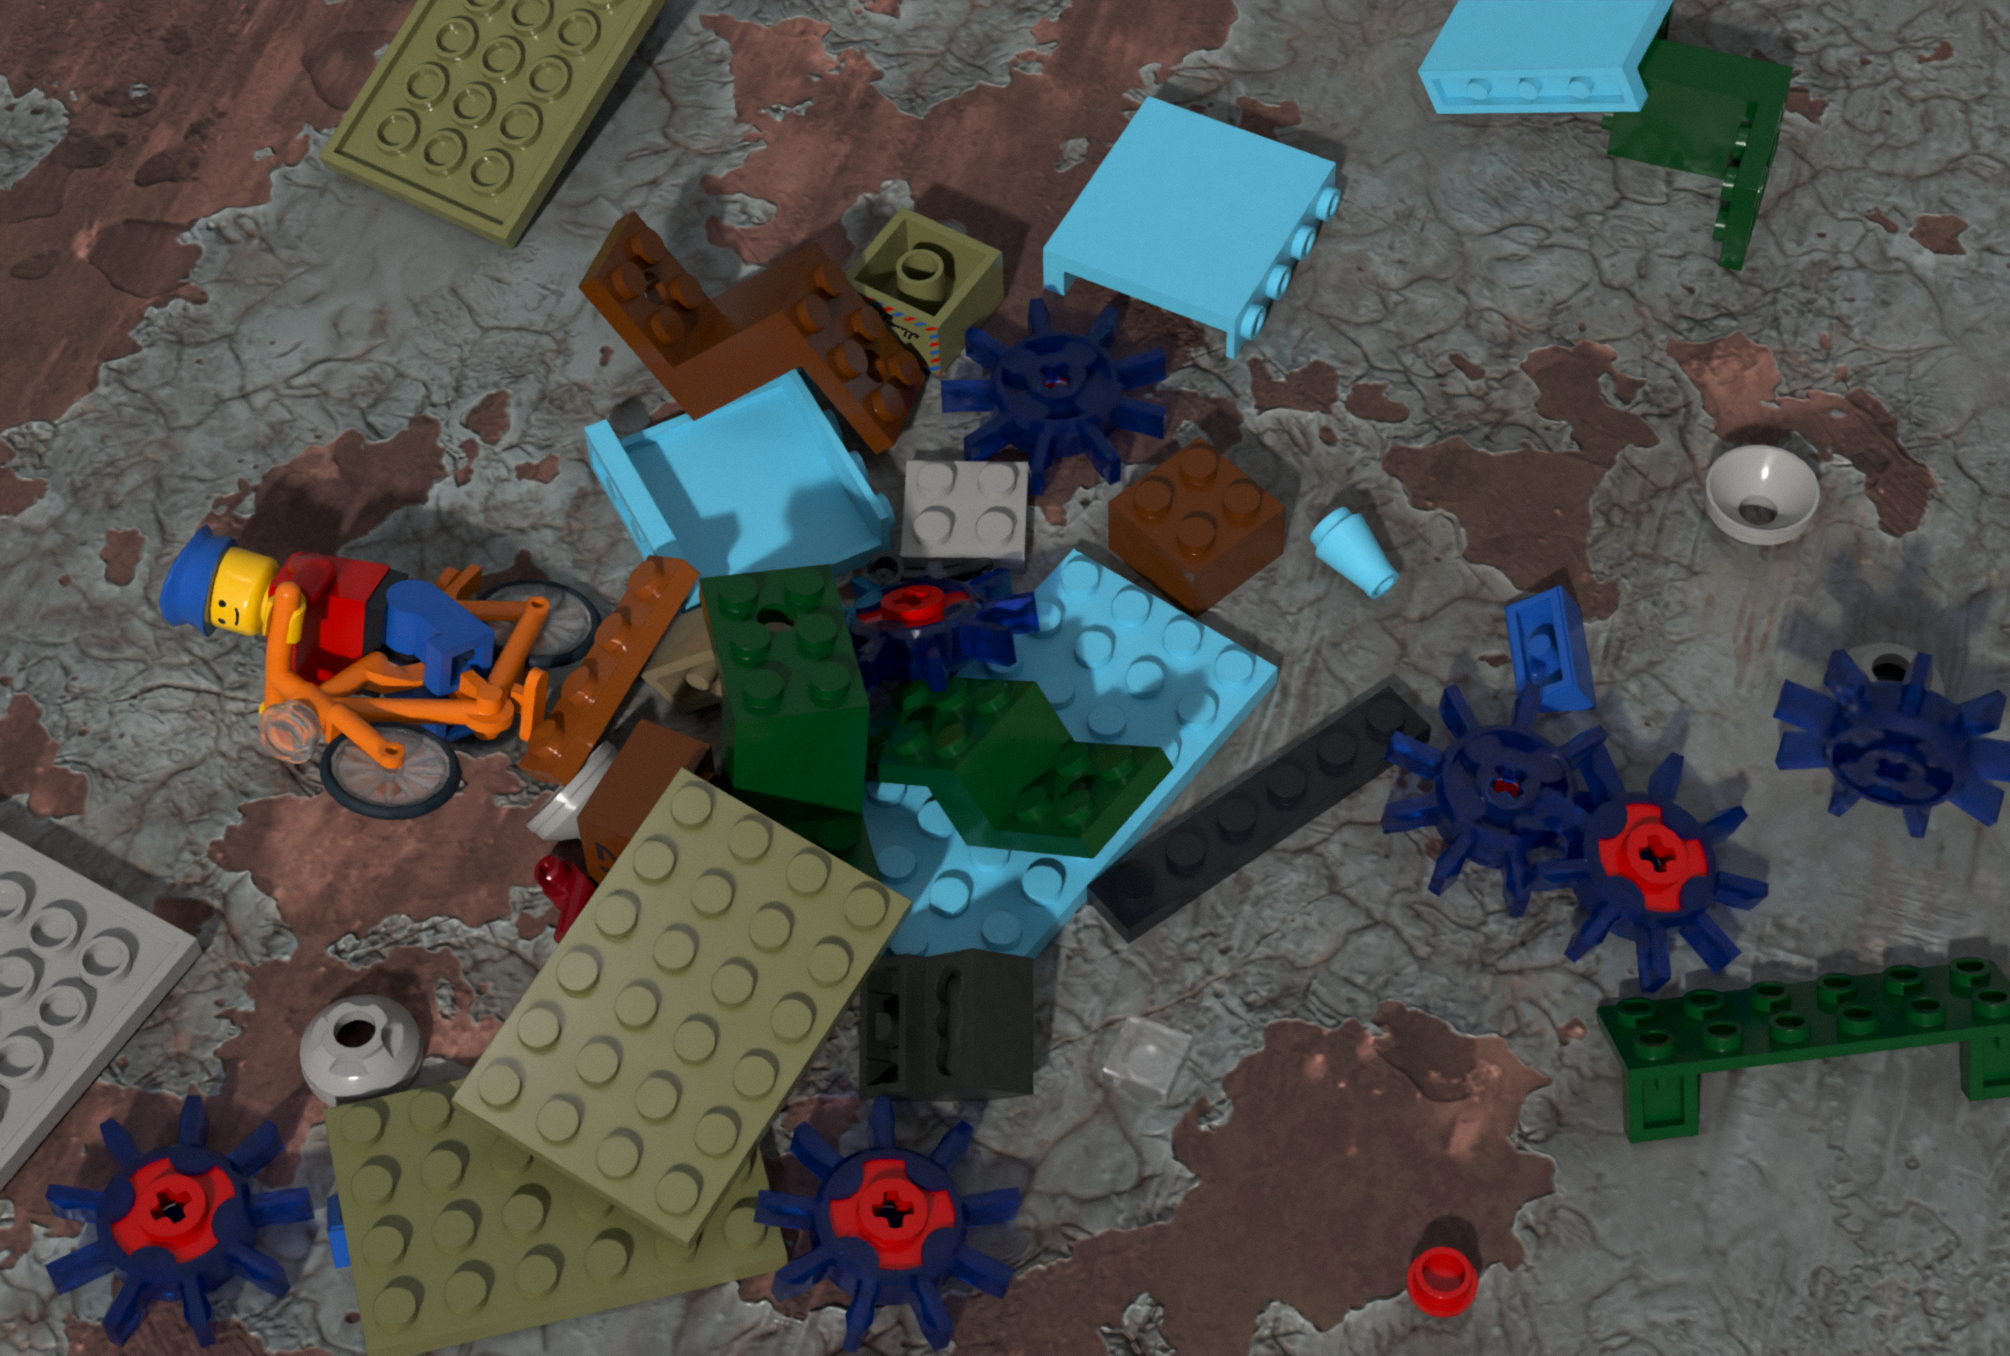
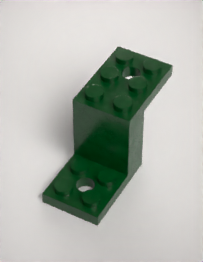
(1711, 119)
(792, 705)

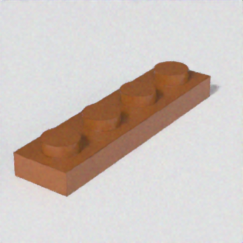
(608, 670)

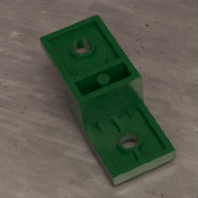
(1009, 766)

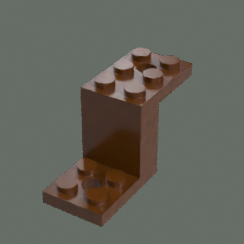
(754, 332)

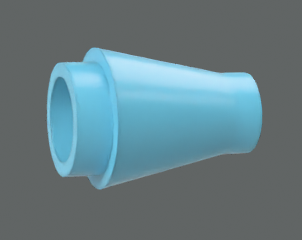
(1352, 550)

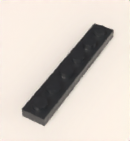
(1253, 816)

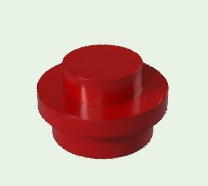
(1442, 1282)

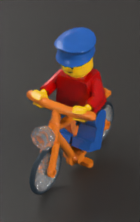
(371, 631)

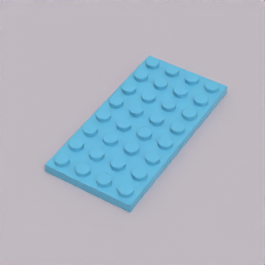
(1115, 673)

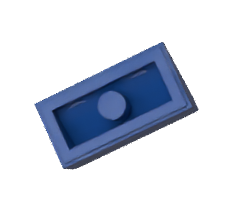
(1551, 650)

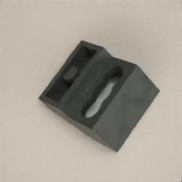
(947, 1027)

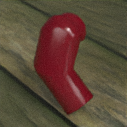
(566, 888)

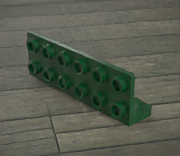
(1772, 1023)

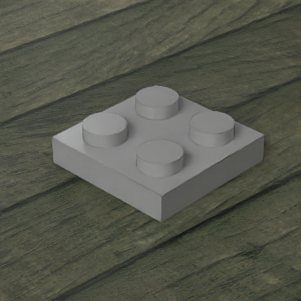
(965, 513)

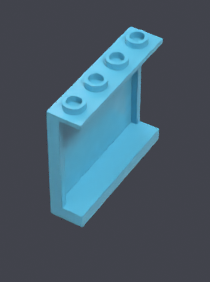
(1541, 56)
(1194, 219)
(745, 487)

